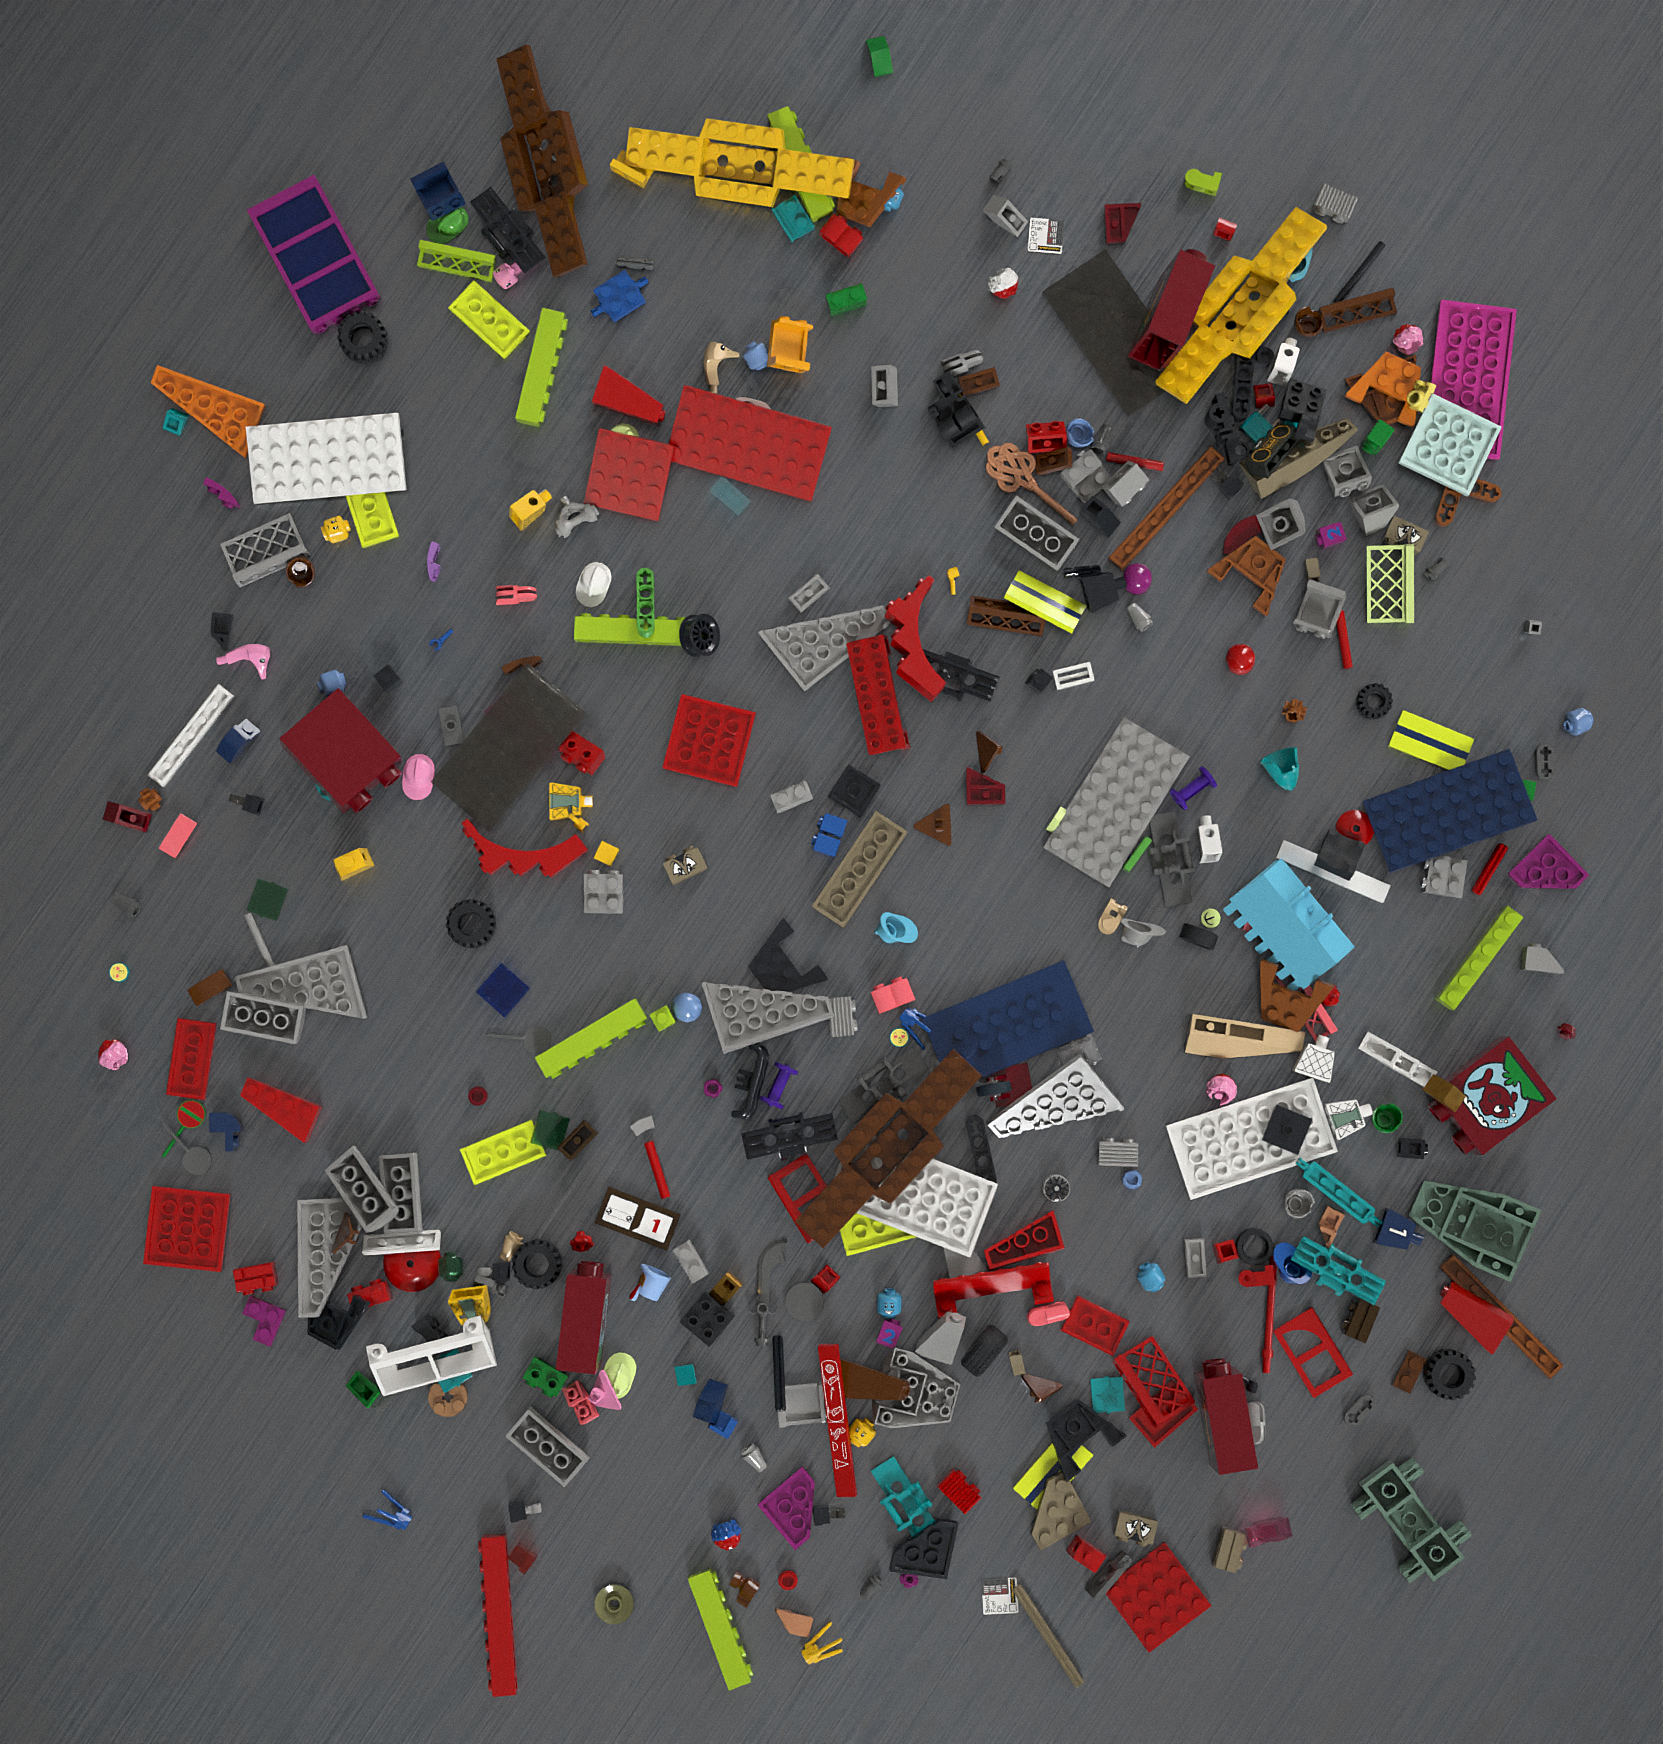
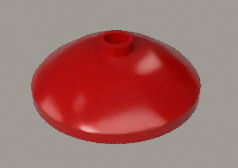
(412, 1278)

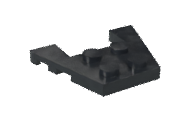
(776, 970)
(335, 1323)
(1073, 1428)

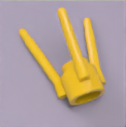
(813, 1653)

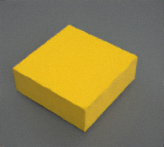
(606, 853)

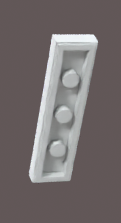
(401, 1242)

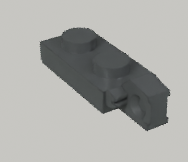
(1108, 1576)

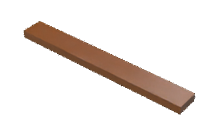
(1166, 508)
(1517, 1332)

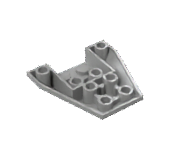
(930, 1395)

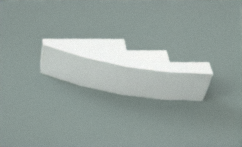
(1396, 1059)

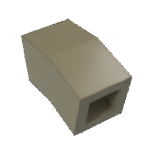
(1312, 569)
(1016, 1362)

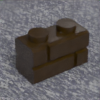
(578, 1140)
(1360, 1319)

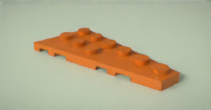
(214, 407)

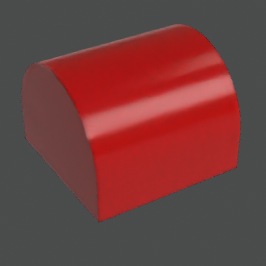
(1225, 229)

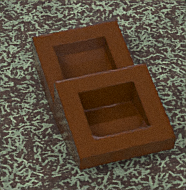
(515, 665)
(209, 987)

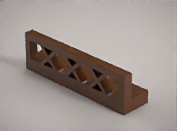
(1355, 303)
(1006, 611)

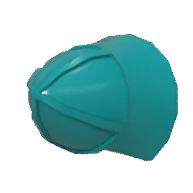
(1283, 767)

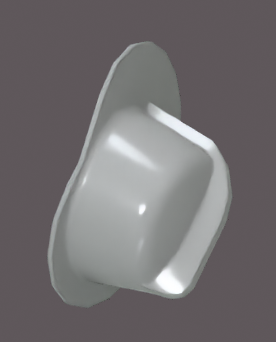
(1139, 932)

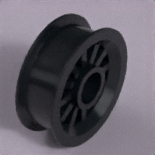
(699, 635)

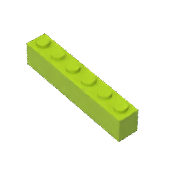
(816, 205)
(541, 366)
(624, 630)
(1479, 958)
(590, 1038)
(719, 1628)

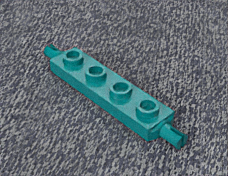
(1338, 1192)

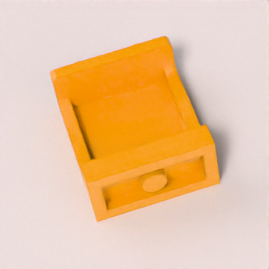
(788, 344)

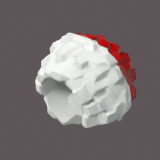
(1004, 283)

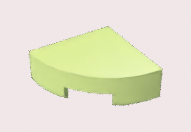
(1056, 820)

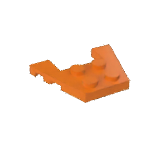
(1393, 377)

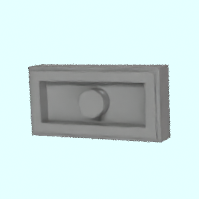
(809, 593)
(1195, 1258)

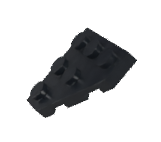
(927, 1551)

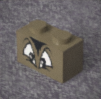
(1403, 532)
(685, 865)
(1135, 1527)

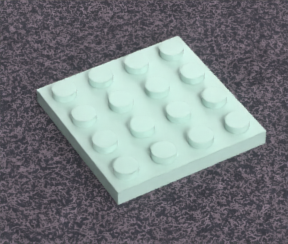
(1450, 445)

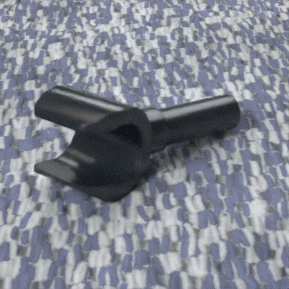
(1252, 1385)

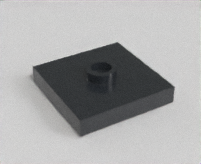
(854, 790)
(1286, 1129)

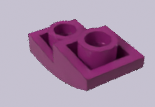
(225, 496)

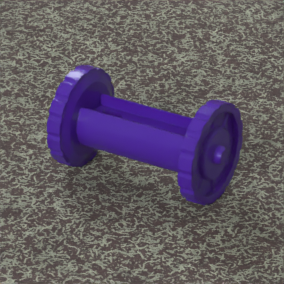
(1193, 788)
(778, 1085)

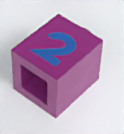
(1330, 535)
(889, 1333)

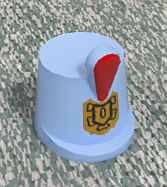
(650, 1284)

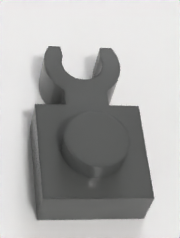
(498, 1289)

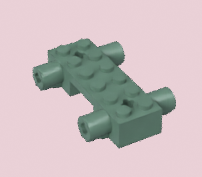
(1411, 1520)

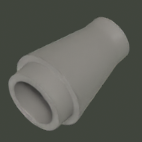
(1140, 618)
(753, 1456)

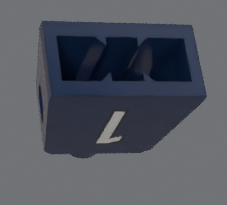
(1396, 1231)

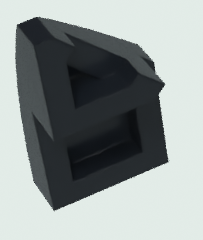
(221, 628)

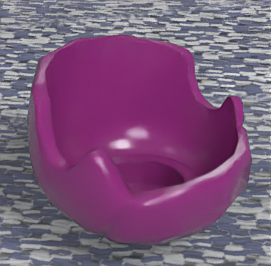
(1137, 578)

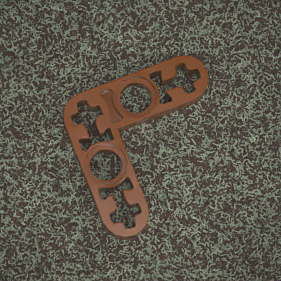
(1450, 514)

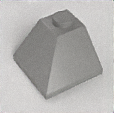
(1373, 508)
(1282, 523)

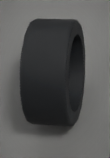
(1198, 936)
(1268, 1250)

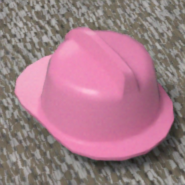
(418, 776)

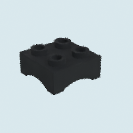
(1339, 854)
(707, 1319)
(429, 1329)

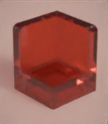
(522, 1557)

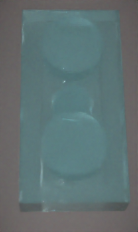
(730, 496)

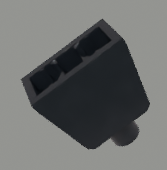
(1100, 589)

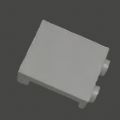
(1320, 609)
(803, 1405)

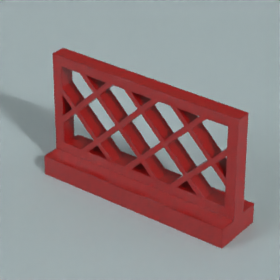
(1137, 1386)

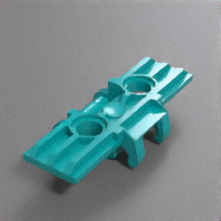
(1336, 1275)
(910, 1497)

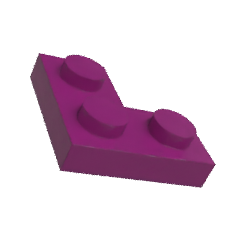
(269, 1317)

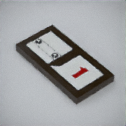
(637, 1218)

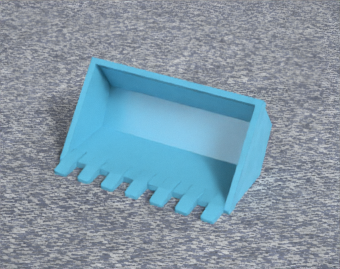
(1289, 925)

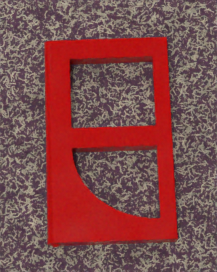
(790, 1205)
(1310, 1322)

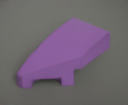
(433, 568)

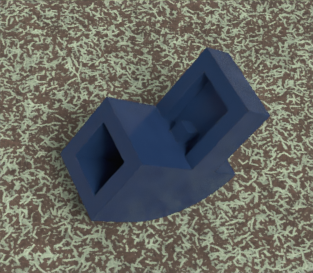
(236, 740)
(230, 1125)

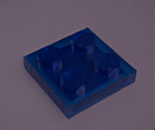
(503, 990)

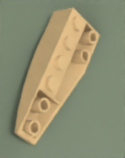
(1238, 1039)

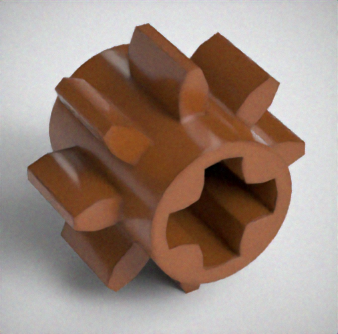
(1294, 710)
(150, 799)

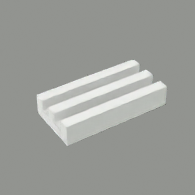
(1057, 680)

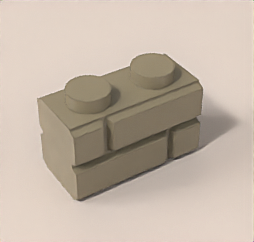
(1229, 1550)

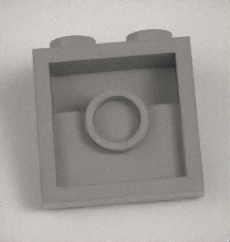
(1347, 471)
(1085, 476)
(1444, 876)
(603, 892)

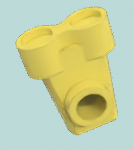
(1419, 397)

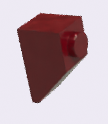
(126, 816)

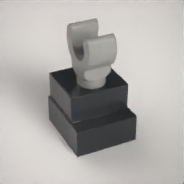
(499, 1272)
(519, 1511)

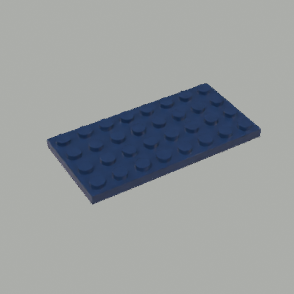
(1449, 810)

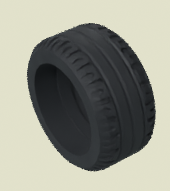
(984, 1350)

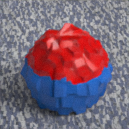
(726, 1535)

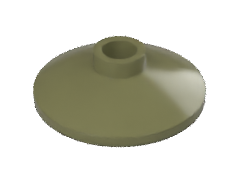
(609, 1613)

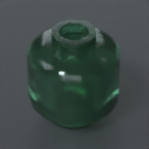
(450, 1267)

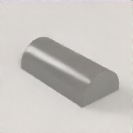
(1037, 533)
(263, 1017)
(401, 1180)
(362, 1190)
(547, 1446)

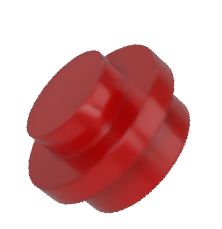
(787, 1580)

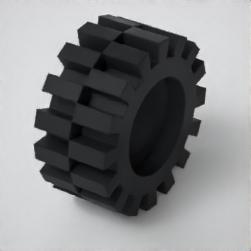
(1374, 712)

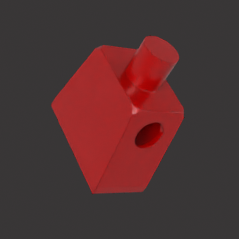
(1086, 1553)

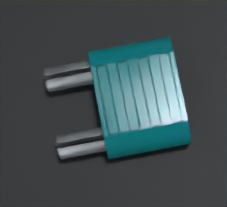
(1256, 425)

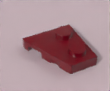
(1119, 221)
(983, 789)

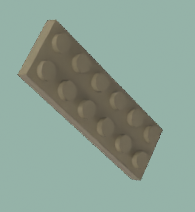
(859, 869)

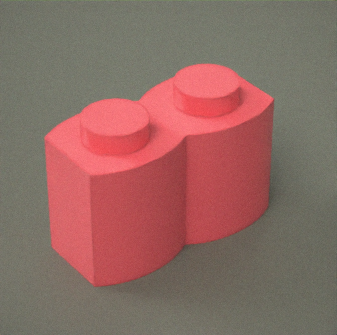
(893, 995)

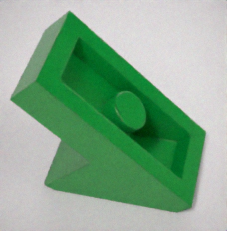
(363, 1389)

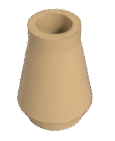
(511, 1243)

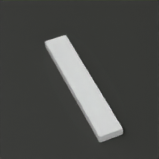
(191, 735)
(1358, 883)

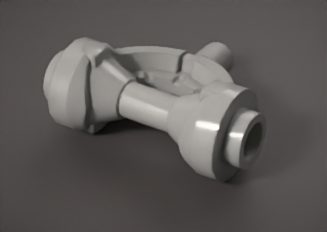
(587, 513)

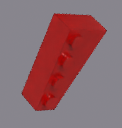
(286, 1109)
(1027, 1243)

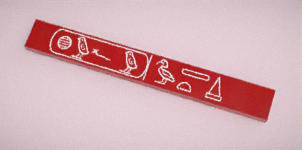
(837, 1420)

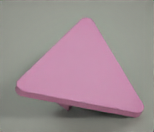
(603, 1393)

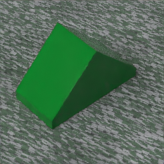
(879, 56)

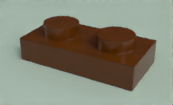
(979, 381)
(1054, 461)
(1409, 1371)

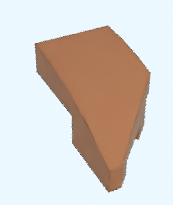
(1330, 1223)
(795, 1623)

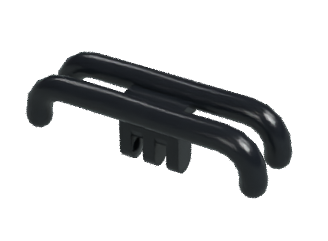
(752, 1082)

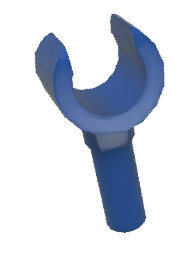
(441, 640)

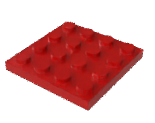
(629, 474)
(709, 740)
(186, 1228)
(1157, 1597)

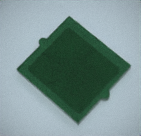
(267, 899)
(549, 1130)

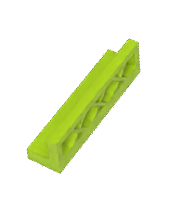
(459, 254)

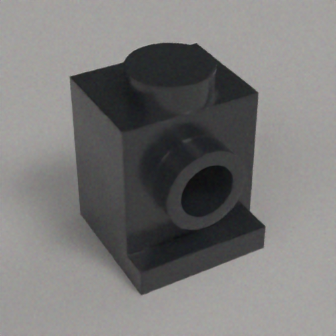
(1038, 680)
(1420, 1148)

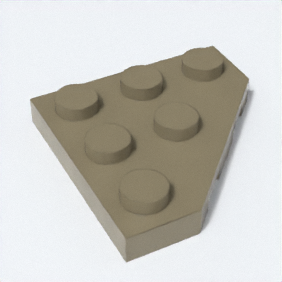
(1058, 1512)

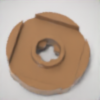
(441, 1406)

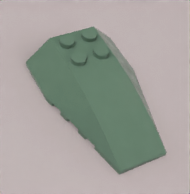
(1477, 1225)

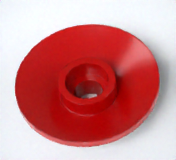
(1355, 817)

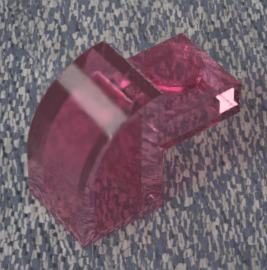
(1268, 1531)

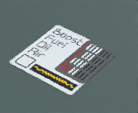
(1046, 235)
(998, 1596)

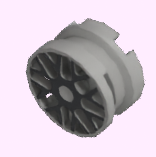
(1055, 1188)

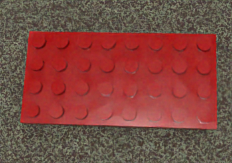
(748, 442)

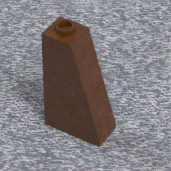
(869, 1383)

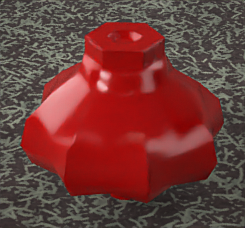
(1332, 998)
(581, 1242)

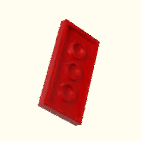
(191, 1059)

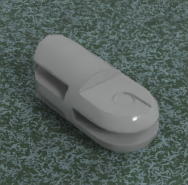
(962, 362)
(1257, 1420)

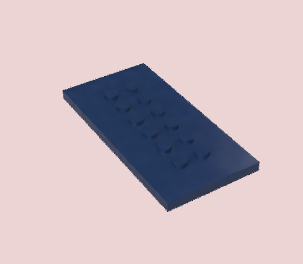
(1011, 1021)

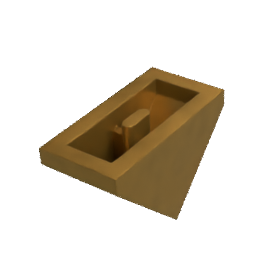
(1444, 1092)
(725, 1288)

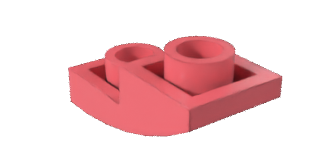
(177, 835)
(578, 1399)

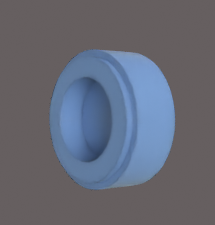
(1131, 1179)

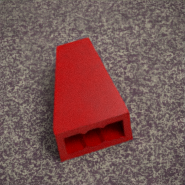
(625, 398)
(1477, 1316)

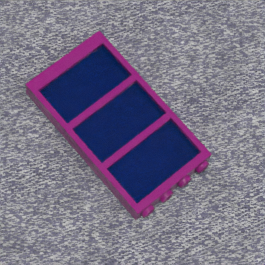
(314, 254)

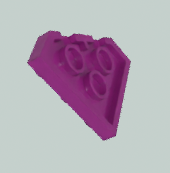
(1548, 867)
(791, 1507)

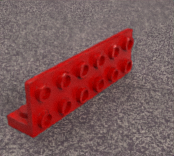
(877, 695)
(988, 1283)

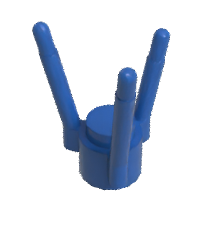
(911, 1017)
(400, 1519)

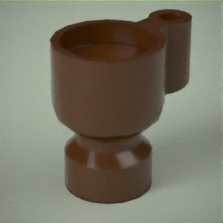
(746, 1586)

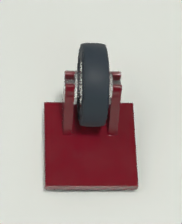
(1007, 1085)

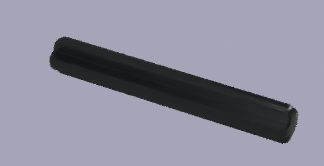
(779, 1376)

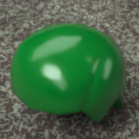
(1387, 1118)

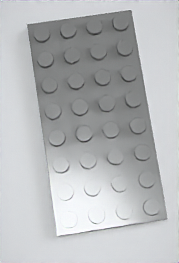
(1116, 802)

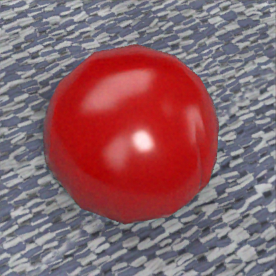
(1240, 659)

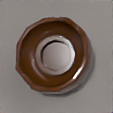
(1308, 322)
(300, 571)

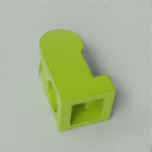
(1202, 182)

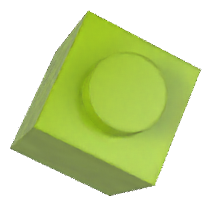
(663, 1018)

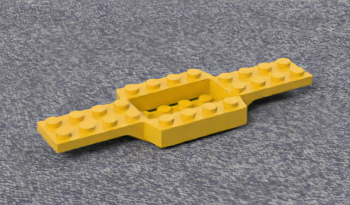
(700, 158)
(1254, 319)

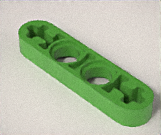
(645, 602)

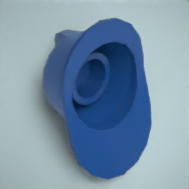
(1289, 1270)

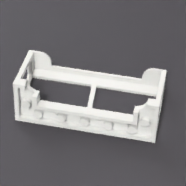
(393, 1380)

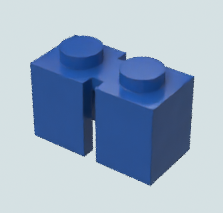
(831, 825)

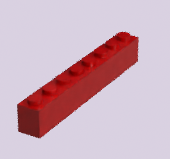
(499, 1615)

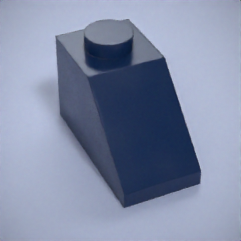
(710, 1401)

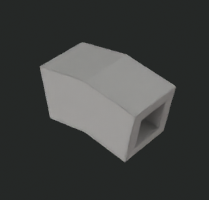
(1528, 626)
(642, 1125)

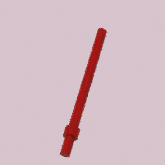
(1267, 1353)

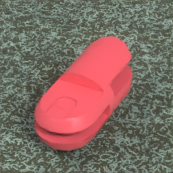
(514, 594)
(1048, 1313)

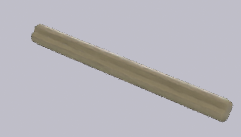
(1048, 1636)

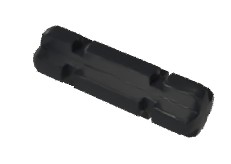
(1069, 572)

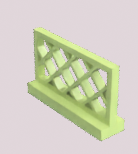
(1407, 583)

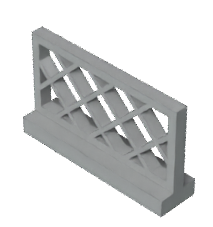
(266, 565)

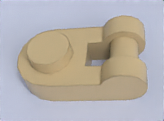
(1108, 924)

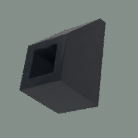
(1100, 516)

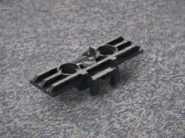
(512, 227)
(957, 669)
(791, 1141)

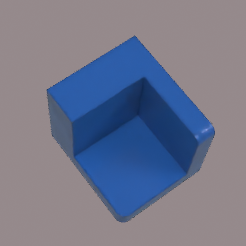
(724, 1425)

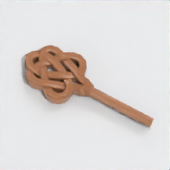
(1016, 481)

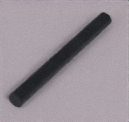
(1359, 272)

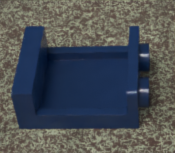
(437, 191)

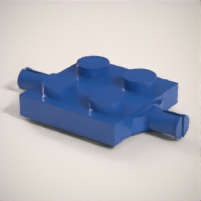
(619, 296)

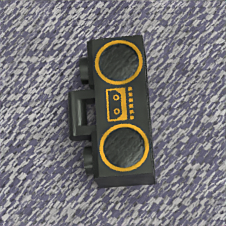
(1271, 451)

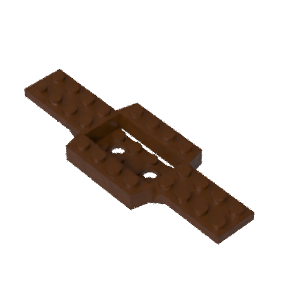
(536, 121)
(860, 1180)

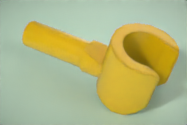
(952, 573)
(579, 823)

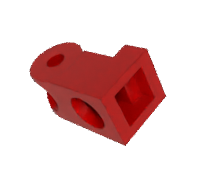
(1250, 1278)

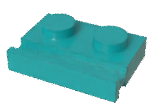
(793, 218)

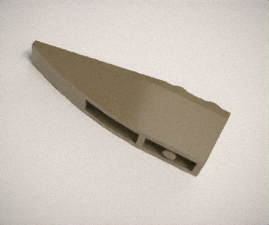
(1303, 457)

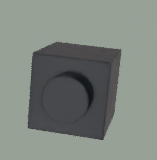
(388, 678)

